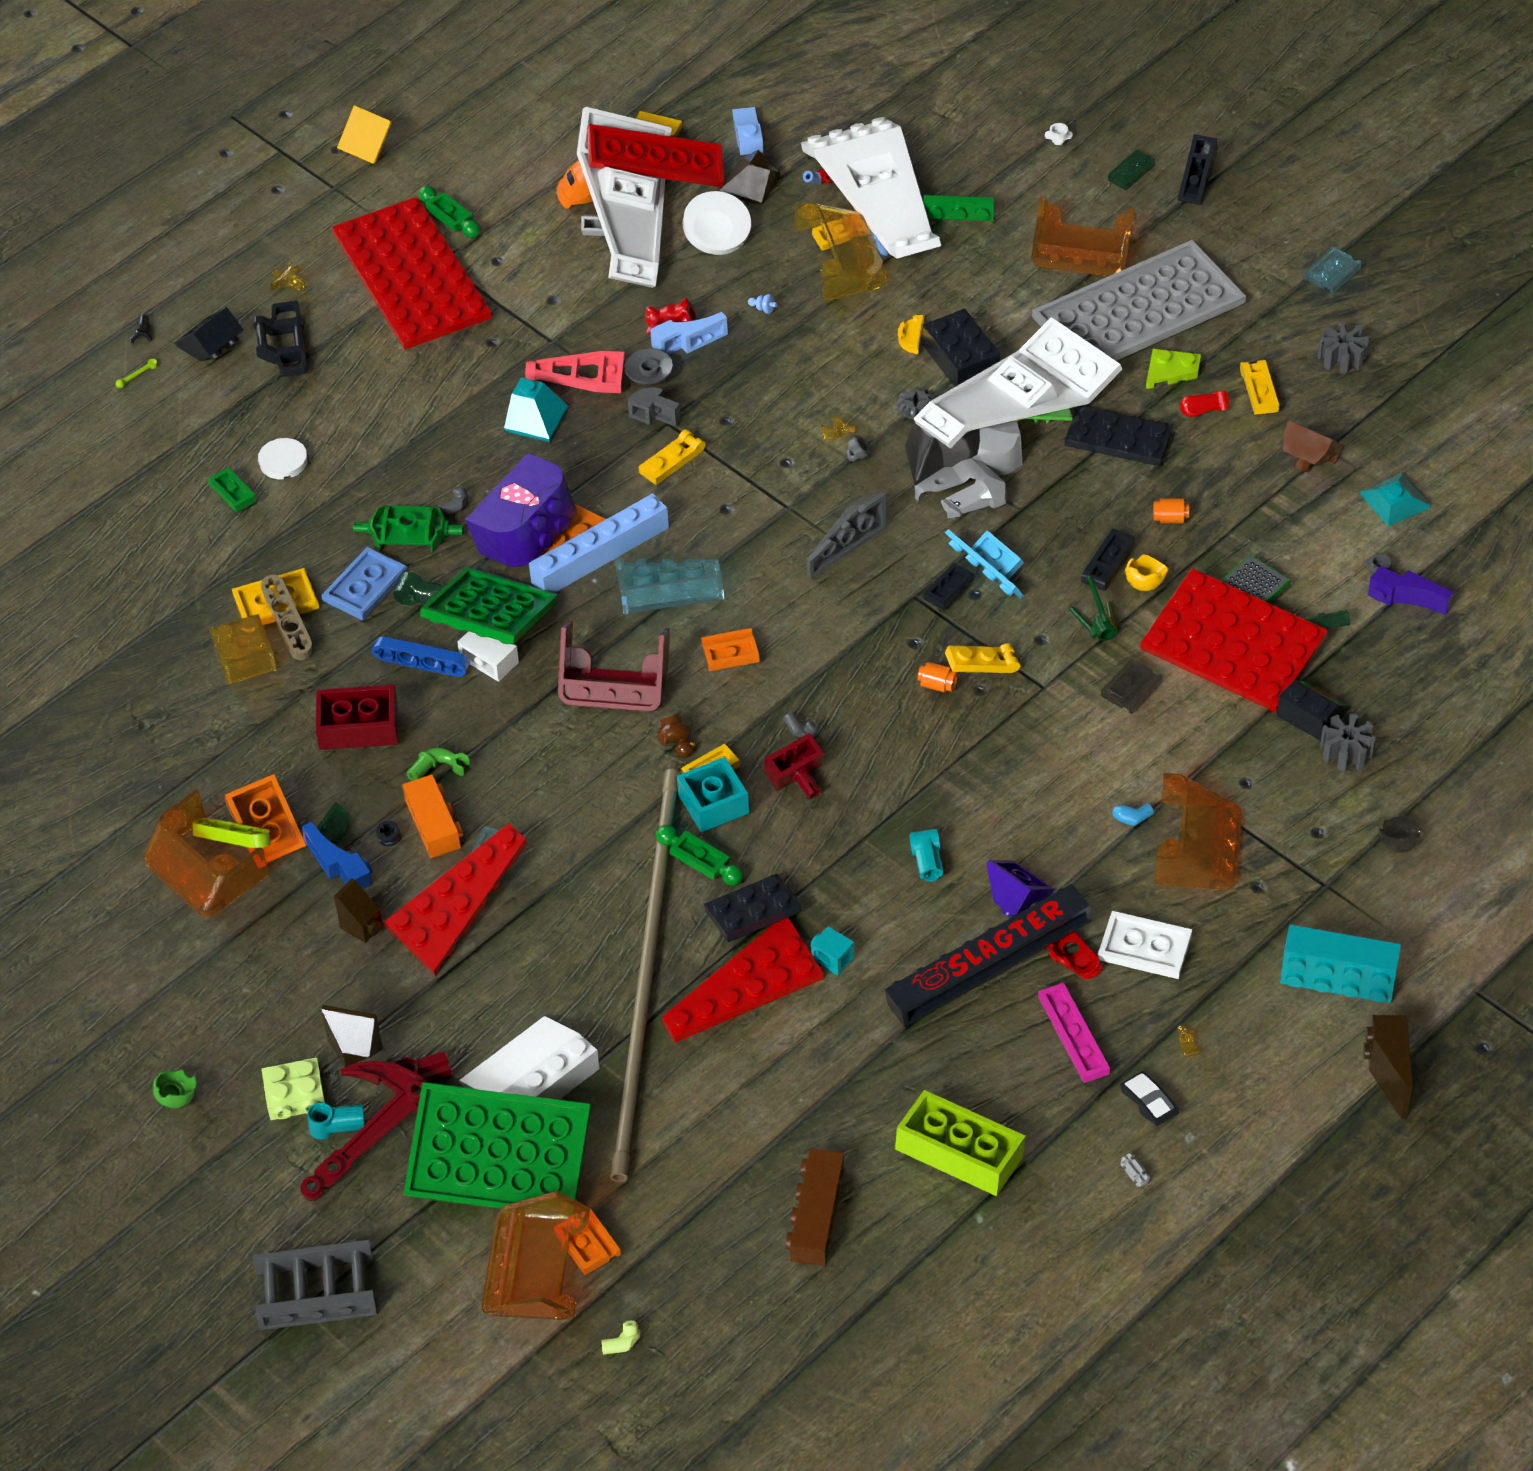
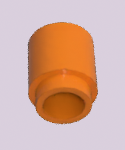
(1171, 511)
(937, 677)

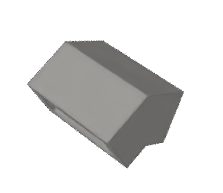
(591, 225)

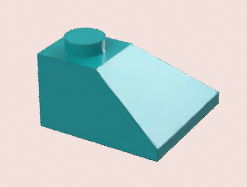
(534, 410)
(1395, 499)

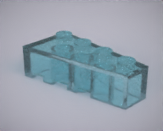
(667, 583)

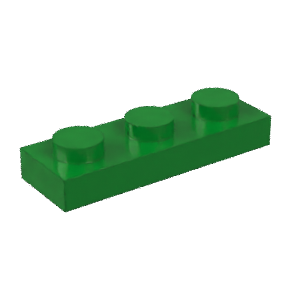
(959, 208)

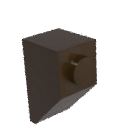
(357, 911)

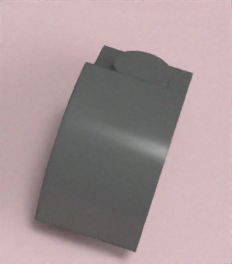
(650, 404)

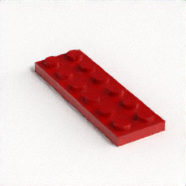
(655, 155)

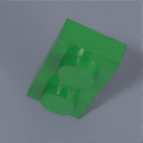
(232, 489)

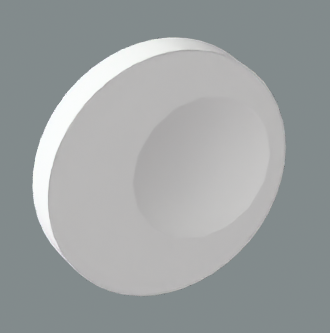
(716, 222)

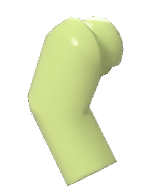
(624, 1341)

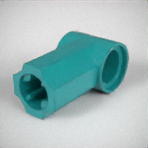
(926, 848)
(334, 1119)

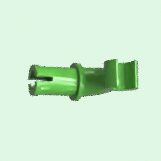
(437, 755)

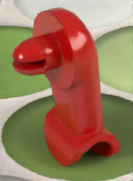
(1199, 404)

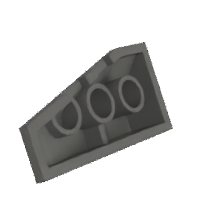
(852, 529)

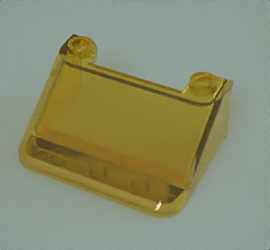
(856, 260)

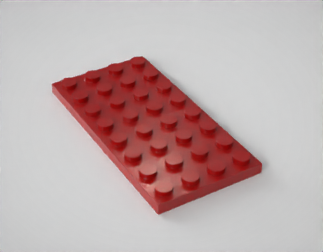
(411, 273)

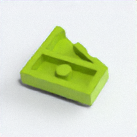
(1172, 367)

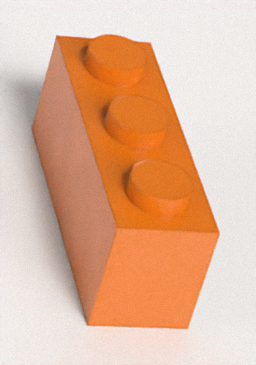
(432, 816)

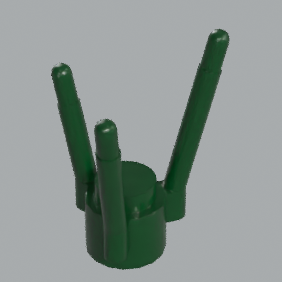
(1104, 625)

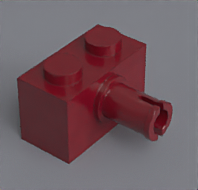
(794, 764)

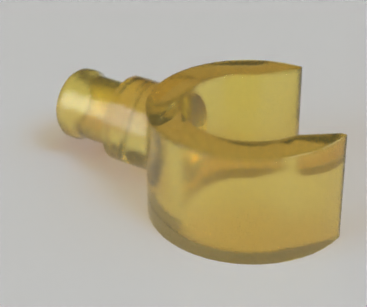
(834, 434)
(1186, 1041)

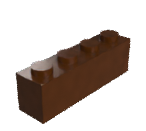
(816, 1207)

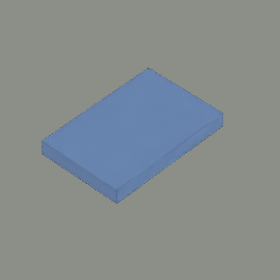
(364, 583)

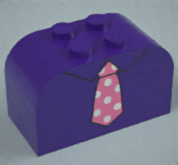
(523, 513)

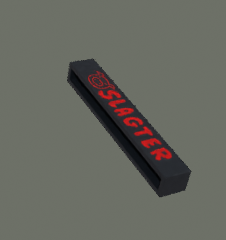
(988, 955)

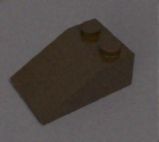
(1389, 1058)

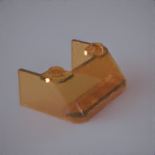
(199, 882)

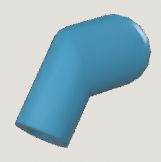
(1131, 815)

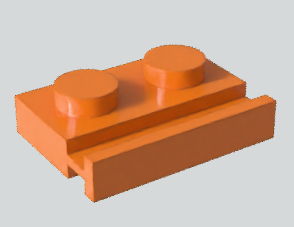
(730, 649)
(593, 1246)

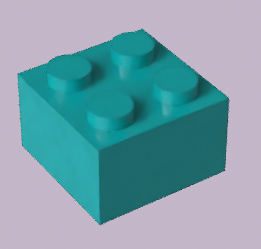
(713, 794)

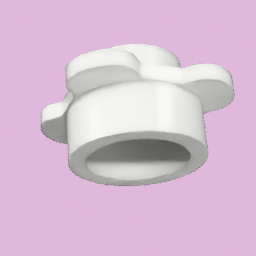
(1058, 133)

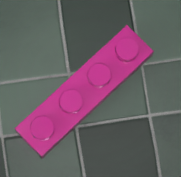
(1073, 1033)

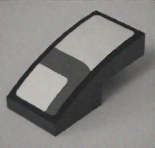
(1150, 1097)

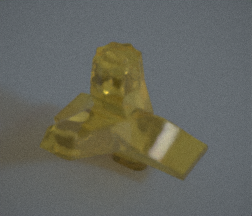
(287, 277)

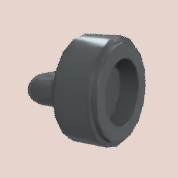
(858, 447)

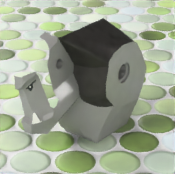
(977, 455)

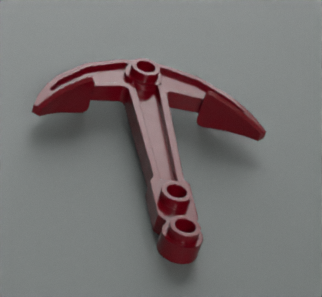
(388, 1118)

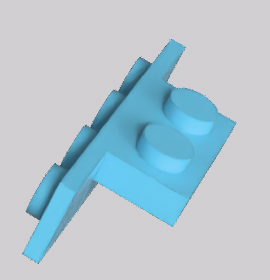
(993, 556)

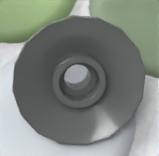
(648, 366)

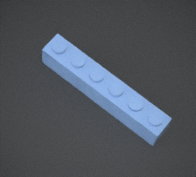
(599, 545)

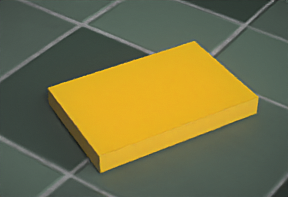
(252, 602)

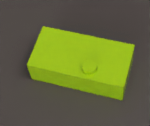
(960, 1142)

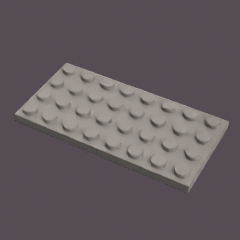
(1146, 301)

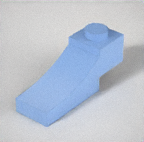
(747, 130)
(688, 335)

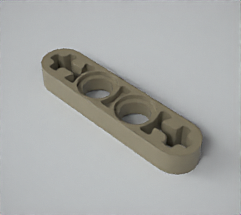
(286, 617)

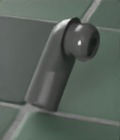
(457, 502)
(798, 729)

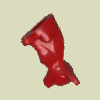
(678, 312)

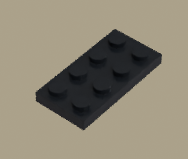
(1119, 435)

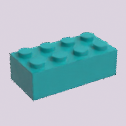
(1340, 963)

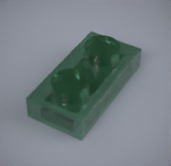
(1131, 169)

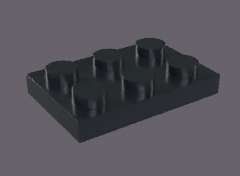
(752, 907)

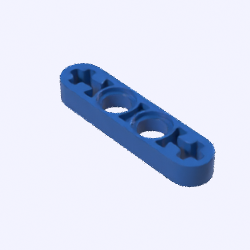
(446, 662)

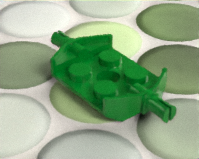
(427, 527)

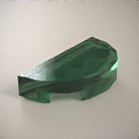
(334, 824)

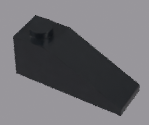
(1198, 169)

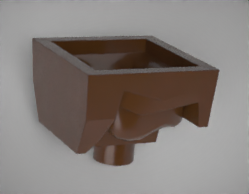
(1309, 446)

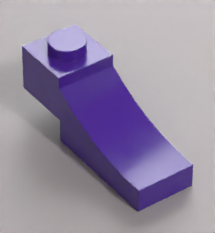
(1409, 589)

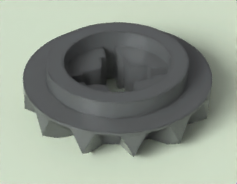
(905, 402)

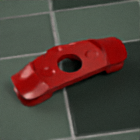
(1083, 963)

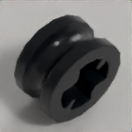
(388, 826)

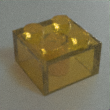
(242, 649)

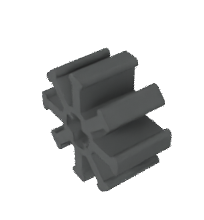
(1343, 347)
(1347, 742)

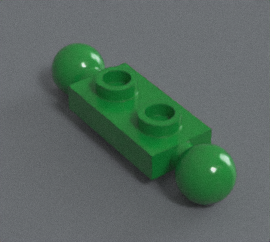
(449, 212)
(699, 855)

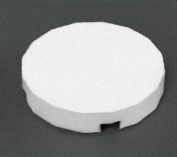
(282, 458)

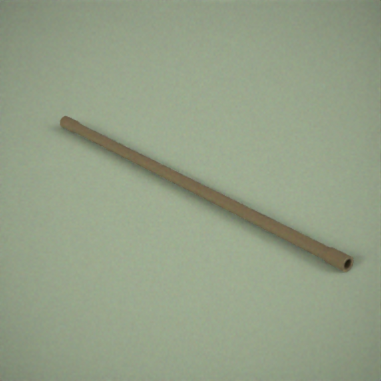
(621, 1157)

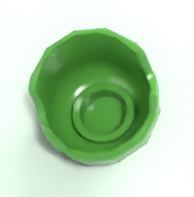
(174, 1088)

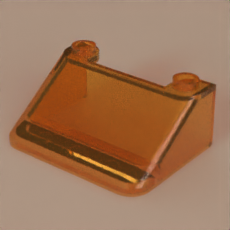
(1080, 247)
(1208, 839)
(531, 1258)

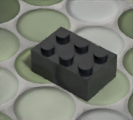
(959, 346)

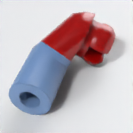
(817, 178)

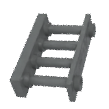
(318, 1309)

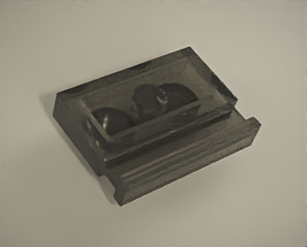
(1131, 686)

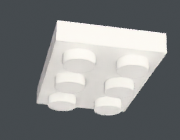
(1145, 944)

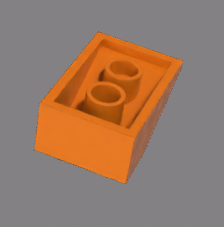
(265, 807)

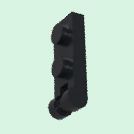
(1108, 558)

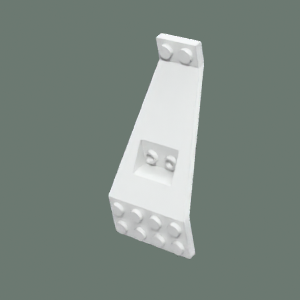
(879, 181)
(628, 220)
(1053, 363)

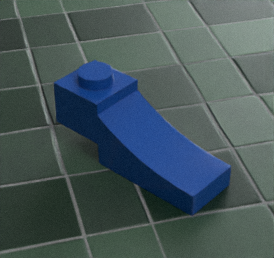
(335, 860)

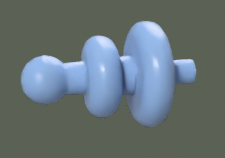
(764, 303)

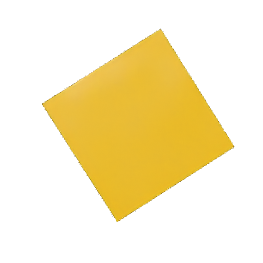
(364, 134)

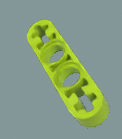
(231, 832)

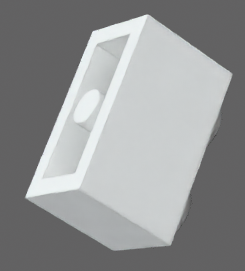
(489, 655)

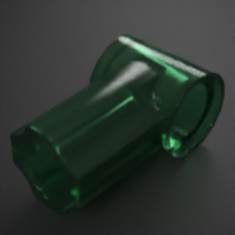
(413, 588)

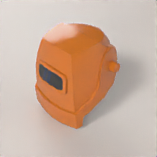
(573, 187)

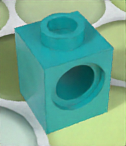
(832, 950)

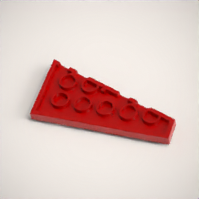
(450, 905)
(757, 975)

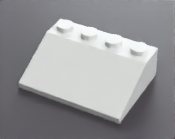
(539, 1062)

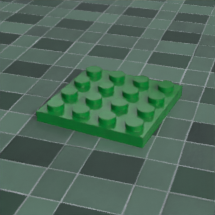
(489, 605)

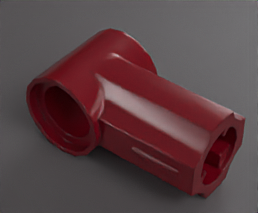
(428, 1067)

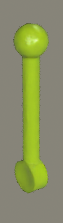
(152, 363)

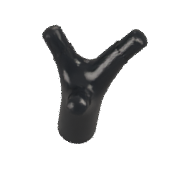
(141, 329)

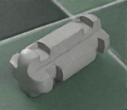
(1135, 1170)

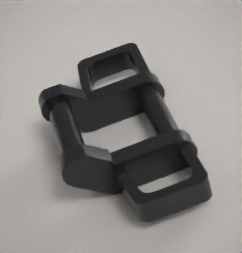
(279, 327)

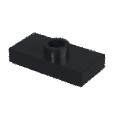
(948, 586)

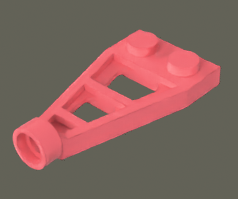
(609, 371)

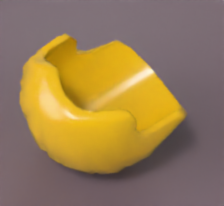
(1145, 573)

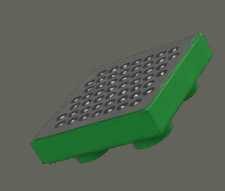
(1257, 579)

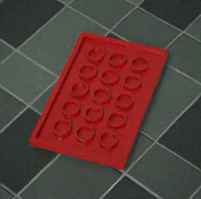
(1233, 639)

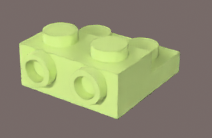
(292, 1088)

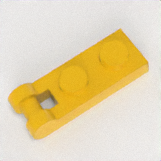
(1259, 387)
(672, 457)
(982, 659)

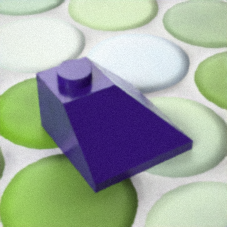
(1015, 886)

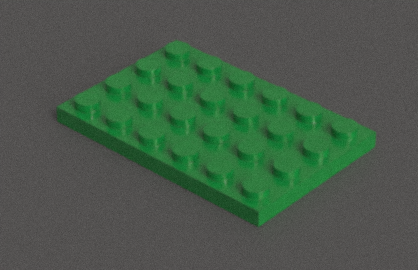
(494, 1147)

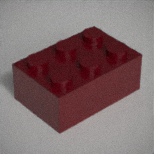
(356, 717)

